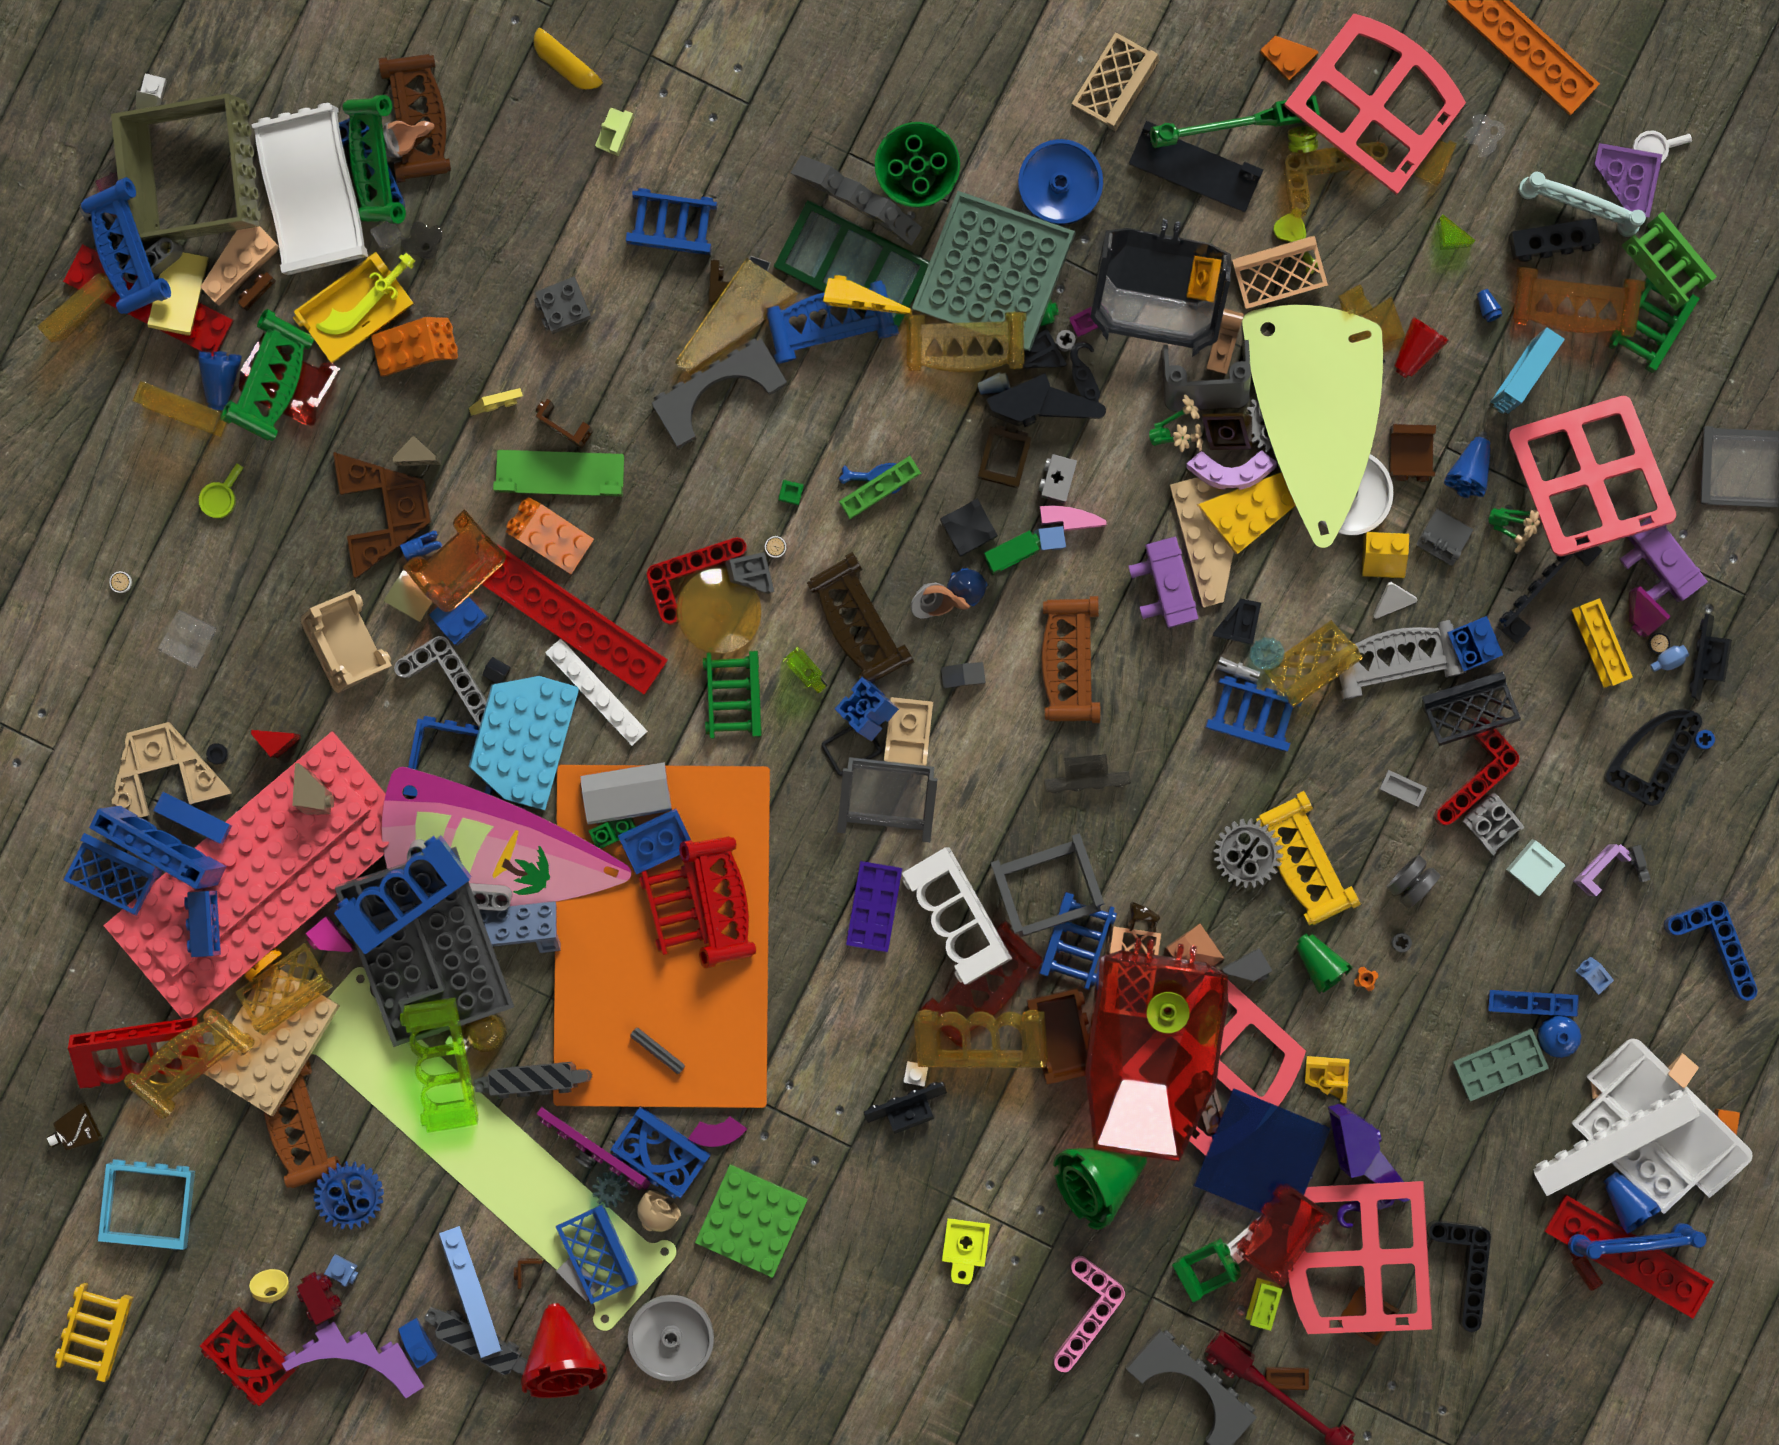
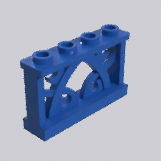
(650, 1124)

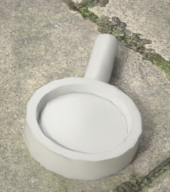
(1656, 143)

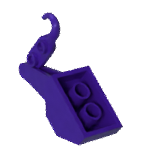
(1359, 1155)

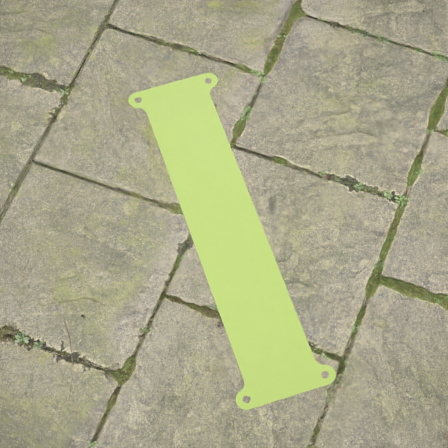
(490, 1158)

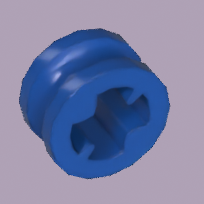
(1708, 744)

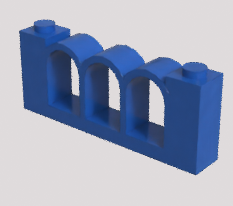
(157, 847)
(360, 925)

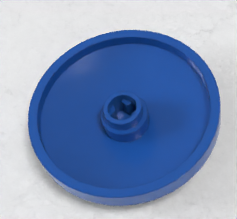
(1060, 181)

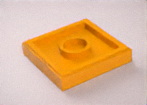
(1204, 278)

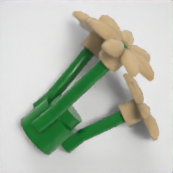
(1162, 435)
(1502, 516)

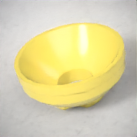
(269, 1281)

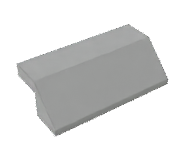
(626, 793)

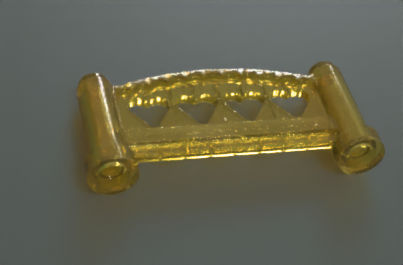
(1008, 333)
(160, 1095)

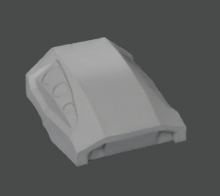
(1492, 822)

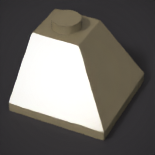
(310, 793)

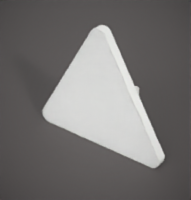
(1392, 600)

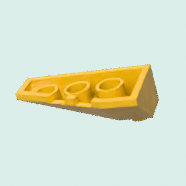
(848, 294)

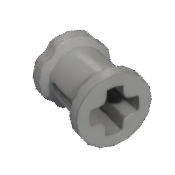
(1062, 334)

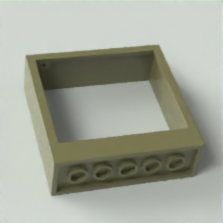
(135, 162)

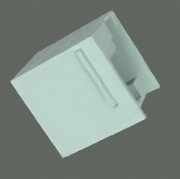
(1535, 867)

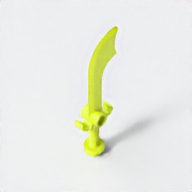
(344, 321)

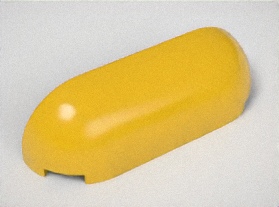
(564, 61)

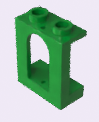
(1189, 1279)

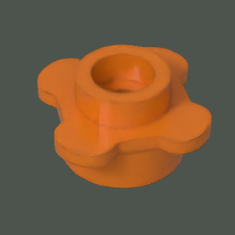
(1369, 984)

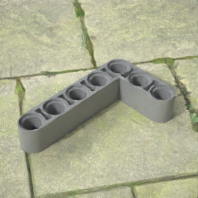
(453, 675)
(489, 891)

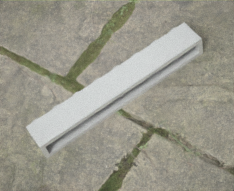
(1616, 1142)

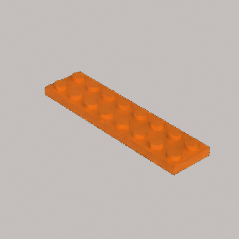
(1529, 50)

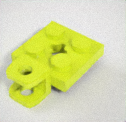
(962, 1258)

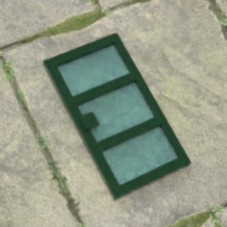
(830, 245)

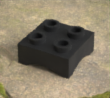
(968, 527)

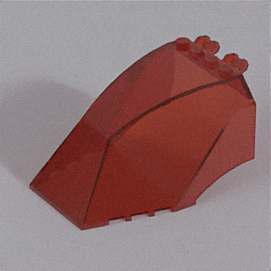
(1147, 1083)

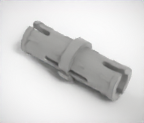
(1238, 670)

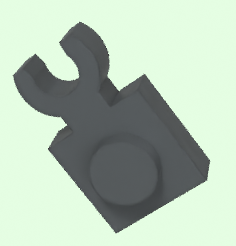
(1638, 859)

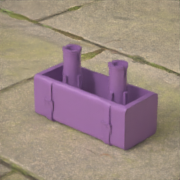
(1667, 560)
(1171, 583)

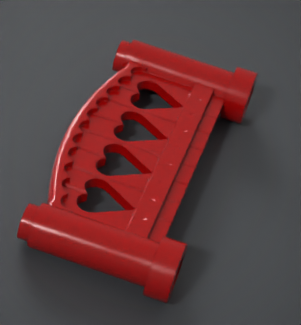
(703, 856)

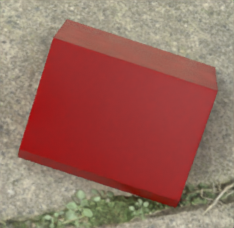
(275, 742)

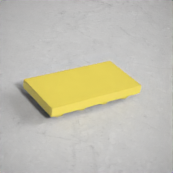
(179, 310)

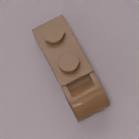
(1222, 349)

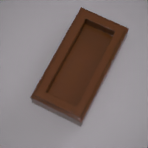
(1288, 1377)

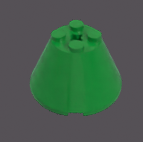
(919, 147)

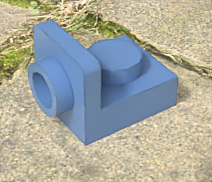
(1594, 975)
(342, 1270)

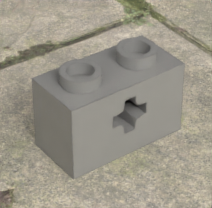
(1066, 469)

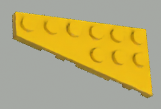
(1248, 512)

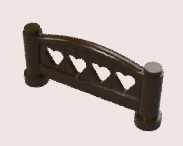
(843, 577)

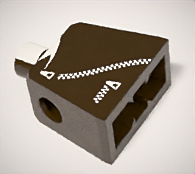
(75, 1129)

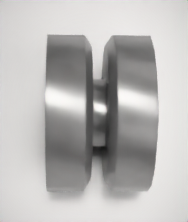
(1414, 882)

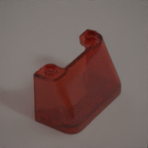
(311, 391)

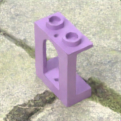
(1585, 878)

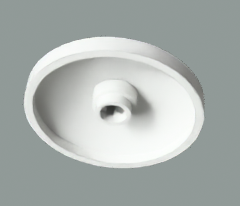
(1371, 501)

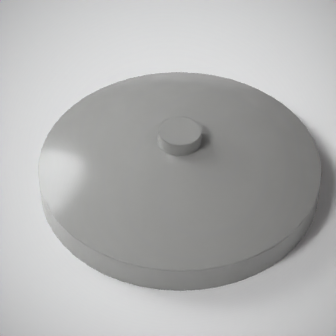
(670, 1337)

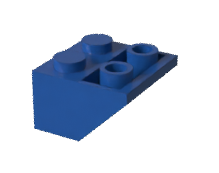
(1475, 643)

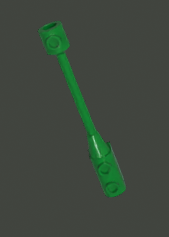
(1276, 116)

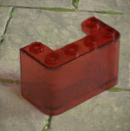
(1282, 1233)

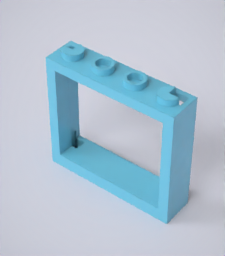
(1527, 370)
(106, 1235)

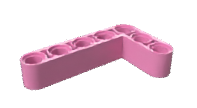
(1091, 1315)

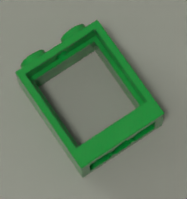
(1012, 552)

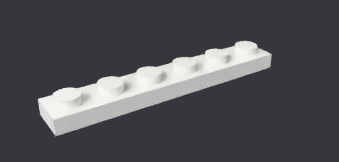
(596, 692)

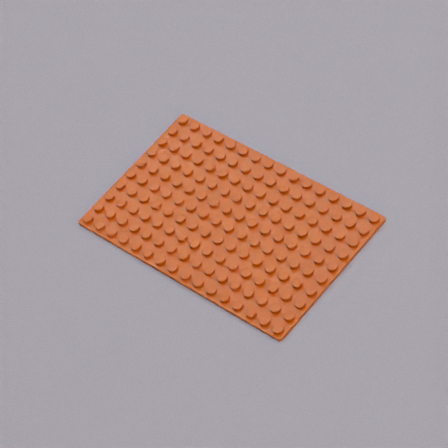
(618, 981)

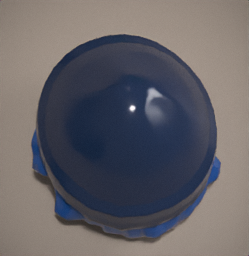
(968, 585)

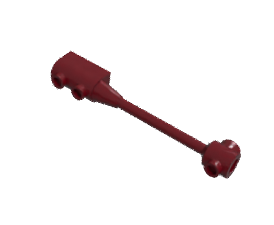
(1239, 1362)

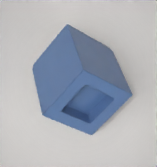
(1051, 538)

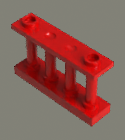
(691, 892)

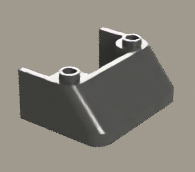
(1210, 393)

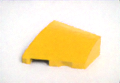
(1328, 1075)

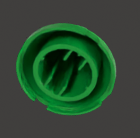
(1096, 1182)

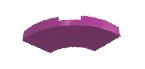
(718, 1134)

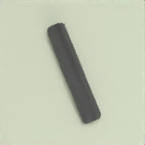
(657, 1050)

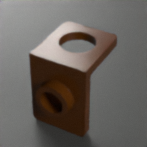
(518, 1271)

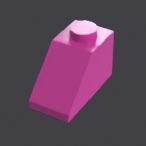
(328, 937)

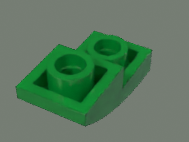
(608, 832)

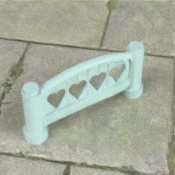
(1627, 221)

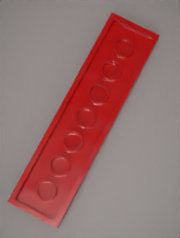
(208, 327)
(1648, 1269)

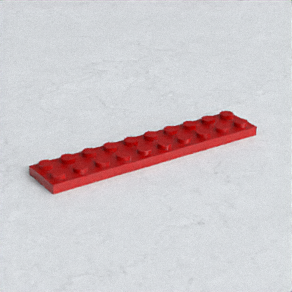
(576, 623)

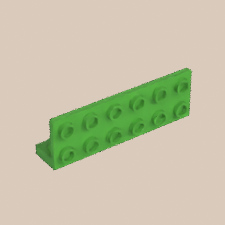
(559, 473)

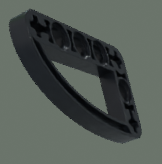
(1672, 747)

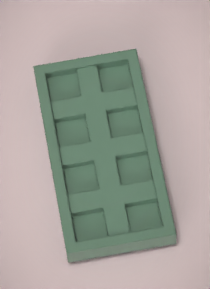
(1500, 1065)

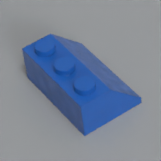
(203, 923)

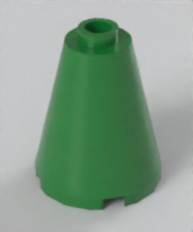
(1321, 962)

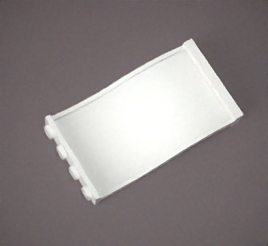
(309, 189)

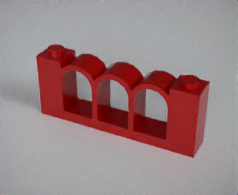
(92, 1072)

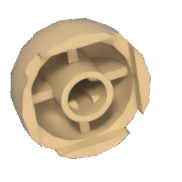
(656, 1212)

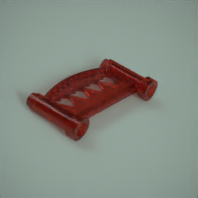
(962, 995)

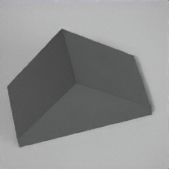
(963, 675)

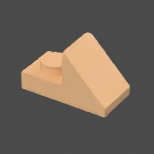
(1682, 1070)

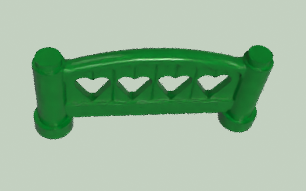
(371, 113)
(245, 412)

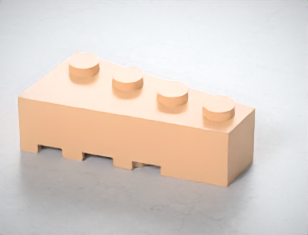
(238, 262)

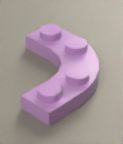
(1222, 477)

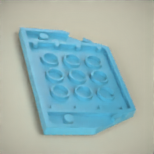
(523, 738)

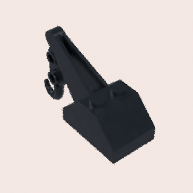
(1037, 399)

